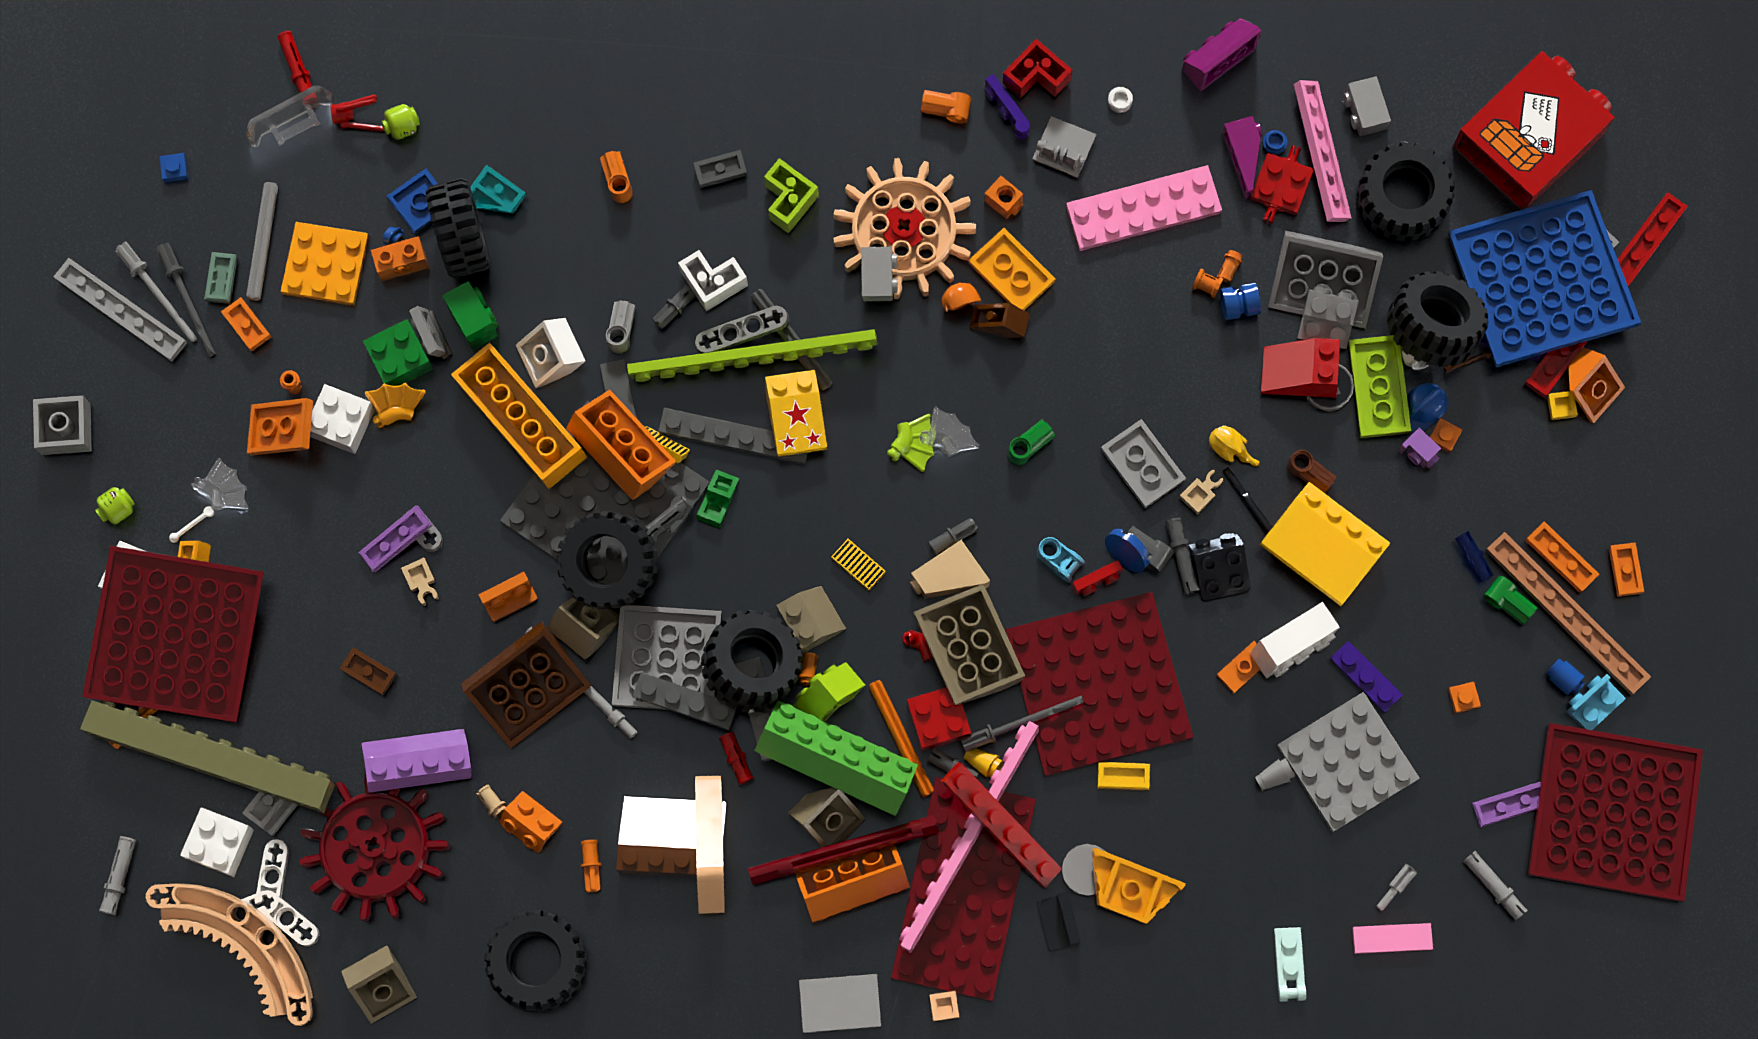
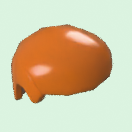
(959, 296)

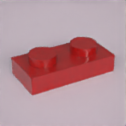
(1088, 583)

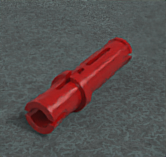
(300, 75)

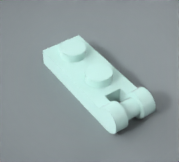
(1289, 963)

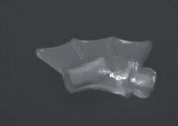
(948, 434)
(221, 487)

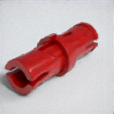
(736, 758)

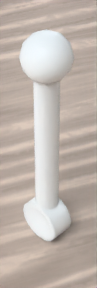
(208, 512)

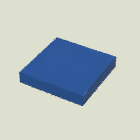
(411, 201)

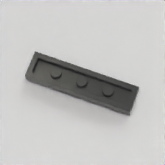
(684, 701)

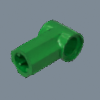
(1031, 441)
(1504, 596)

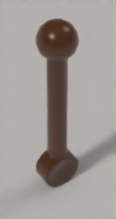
(1486, 354)

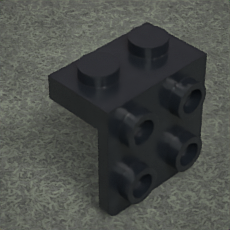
(1221, 566)

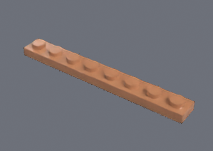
(1567, 613)

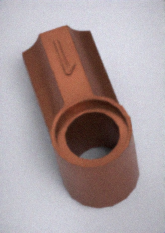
(1312, 473)

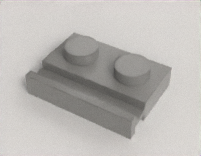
(432, 336)
(269, 812)

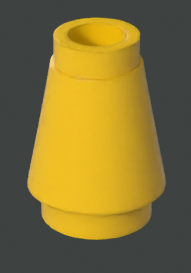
(983, 761)

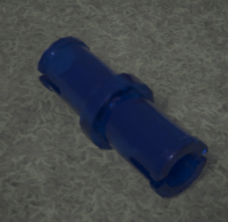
(1474, 556)

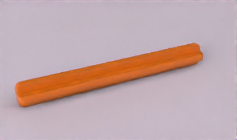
(900, 736)

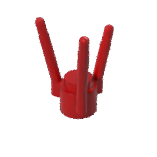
(343, 113)

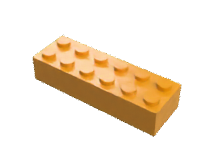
(519, 415)

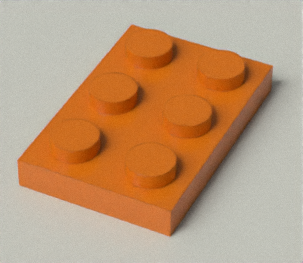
(280, 426)

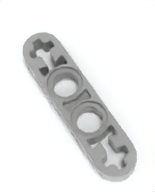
(743, 334)

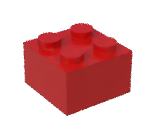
(937, 719)

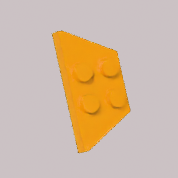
(1131, 887)

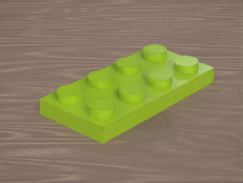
(1379, 387)

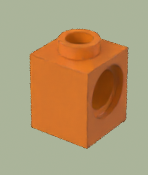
(1000, 188)

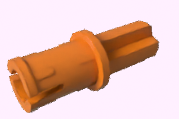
(590, 865)

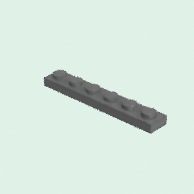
(723, 434)

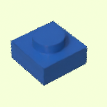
(173, 167)

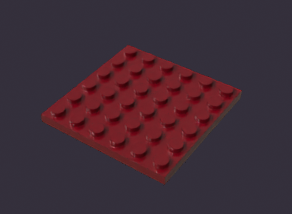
(173, 634)
(1121, 669)
(1615, 812)

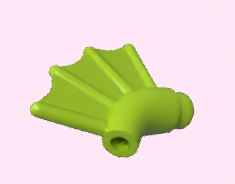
(909, 444)

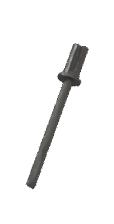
(174, 270)
(988, 735)

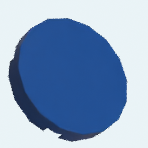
(1127, 550)

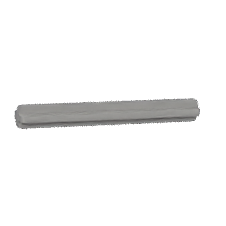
(262, 241)

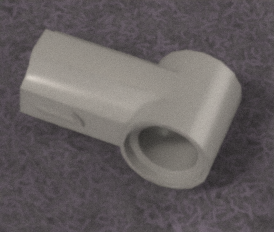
(620, 325)

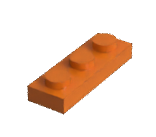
(1562, 557)

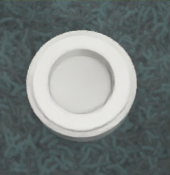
(1120, 99)

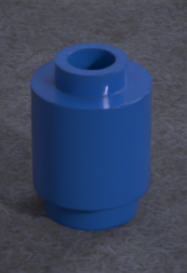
(1566, 677)

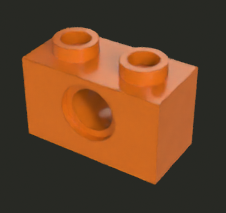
(400, 258)

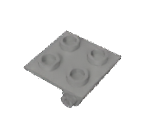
(1064, 146)

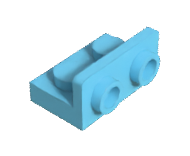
(1596, 704)

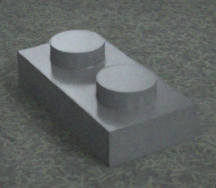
(720, 168)

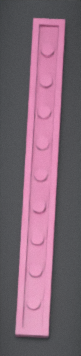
(963, 845)

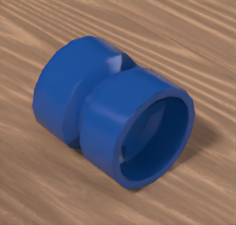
(1240, 301)

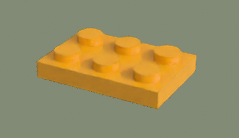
(1011, 270)

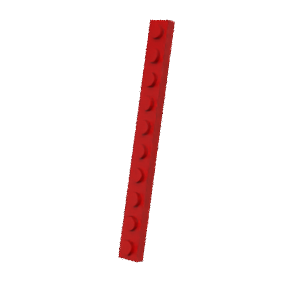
(1631, 262)

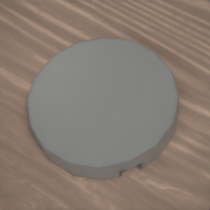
(1078, 870)

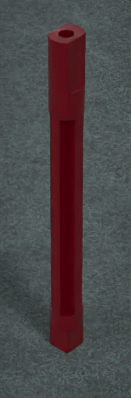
(842, 850)

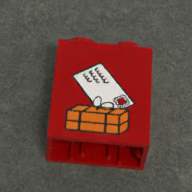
(1534, 129)

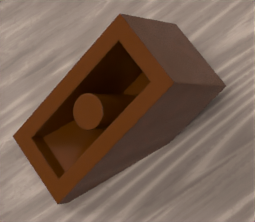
(1000, 320)

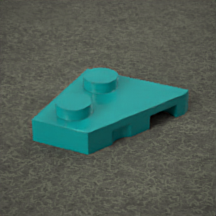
(495, 192)

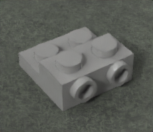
(1328, 316)

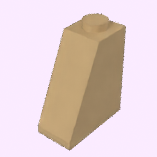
(949, 573)

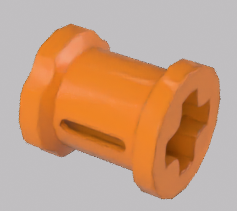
(1207, 283)

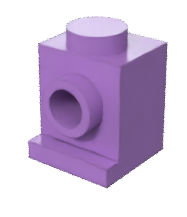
(1421, 449)

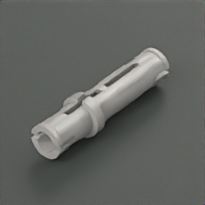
(116, 880)
(1495, 886)

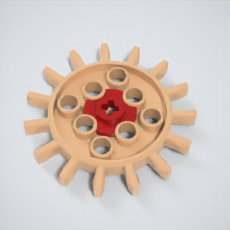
(916, 218)

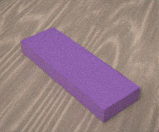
(395, 539)
(1507, 805)

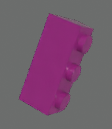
(1221, 52)

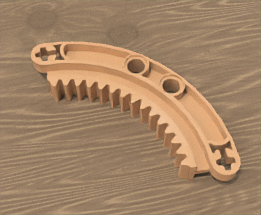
(212, 913)

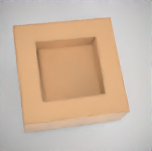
(944, 1006)

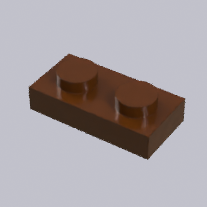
(368, 671)

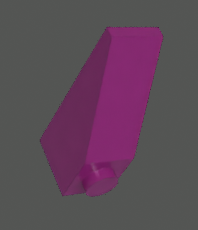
(1243, 145)

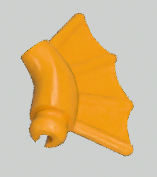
(394, 403)

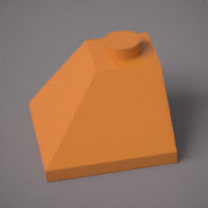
(1593, 383)

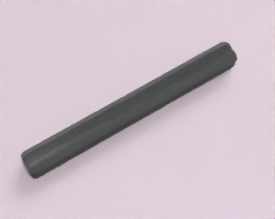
(788, 334)

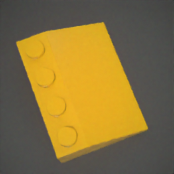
(1325, 544)

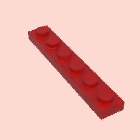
(1001, 824)

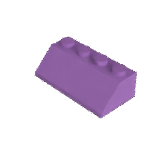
(416, 760)

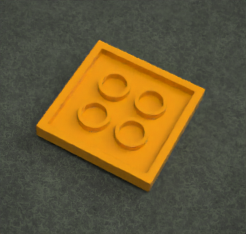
(325, 263)

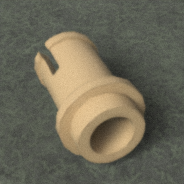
(491, 801)

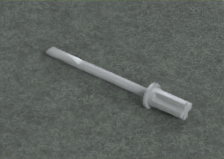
(137, 267)

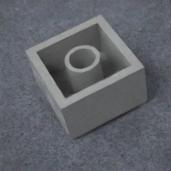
(62, 425)

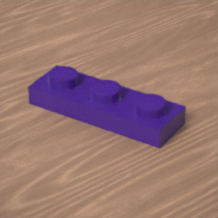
(1366, 677)

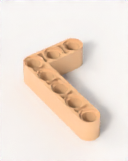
(709, 844)

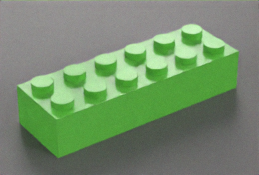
(836, 757)

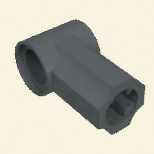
(1158, 551)

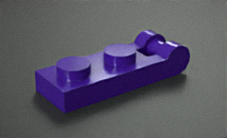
(1007, 107)

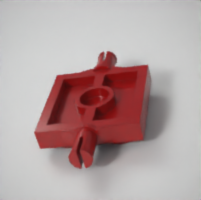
(1281, 184)

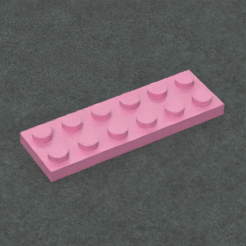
(1143, 208)

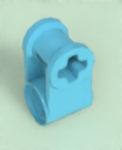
(1061, 559)

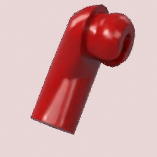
(917, 641)

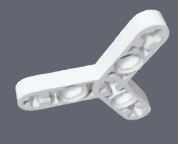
(274, 891)

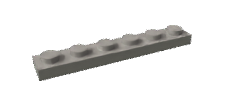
(120, 309)

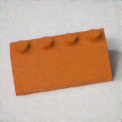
(620, 444)
(852, 882)

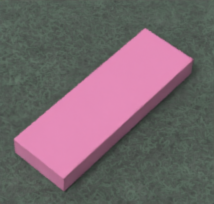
(1392, 938)

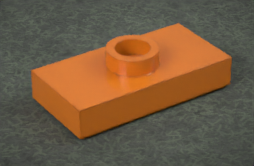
(1239, 670)

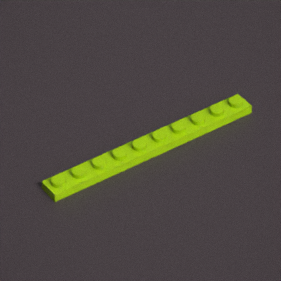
(743, 356)

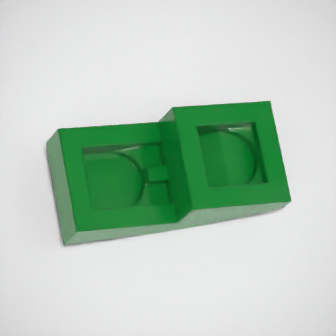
(717, 498)

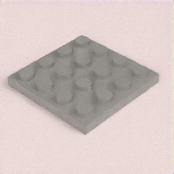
(663, 645)
(1348, 762)

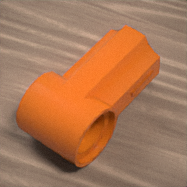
(953, 106)
(616, 176)

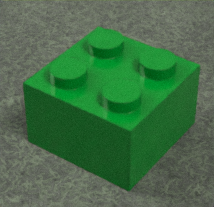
(468, 311)
(397, 354)

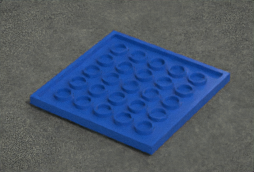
(1545, 278)

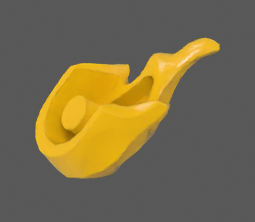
(1229, 442)

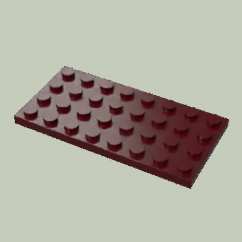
(970, 926)

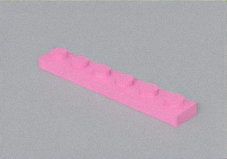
(1322, 151)

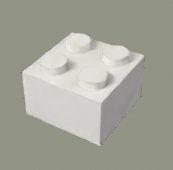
(340, 418)
(217, 842)

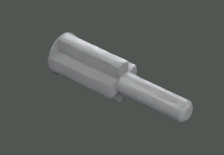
(1397, 885)

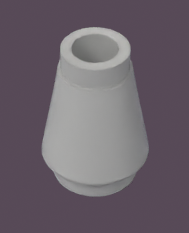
(1275, 774)

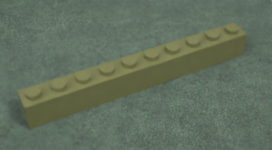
(207, 756)

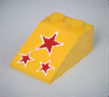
(795, 413)

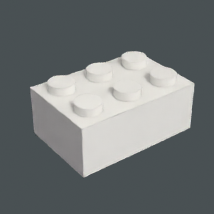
(1295, 641)

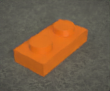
(246, 324)
(1626, 569)

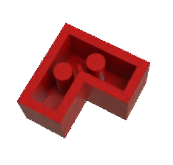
(1039, 66)

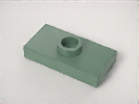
(221, 277)

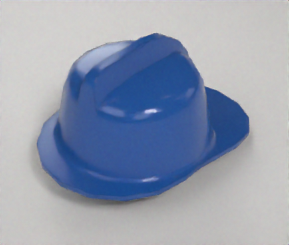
(1426, 405)

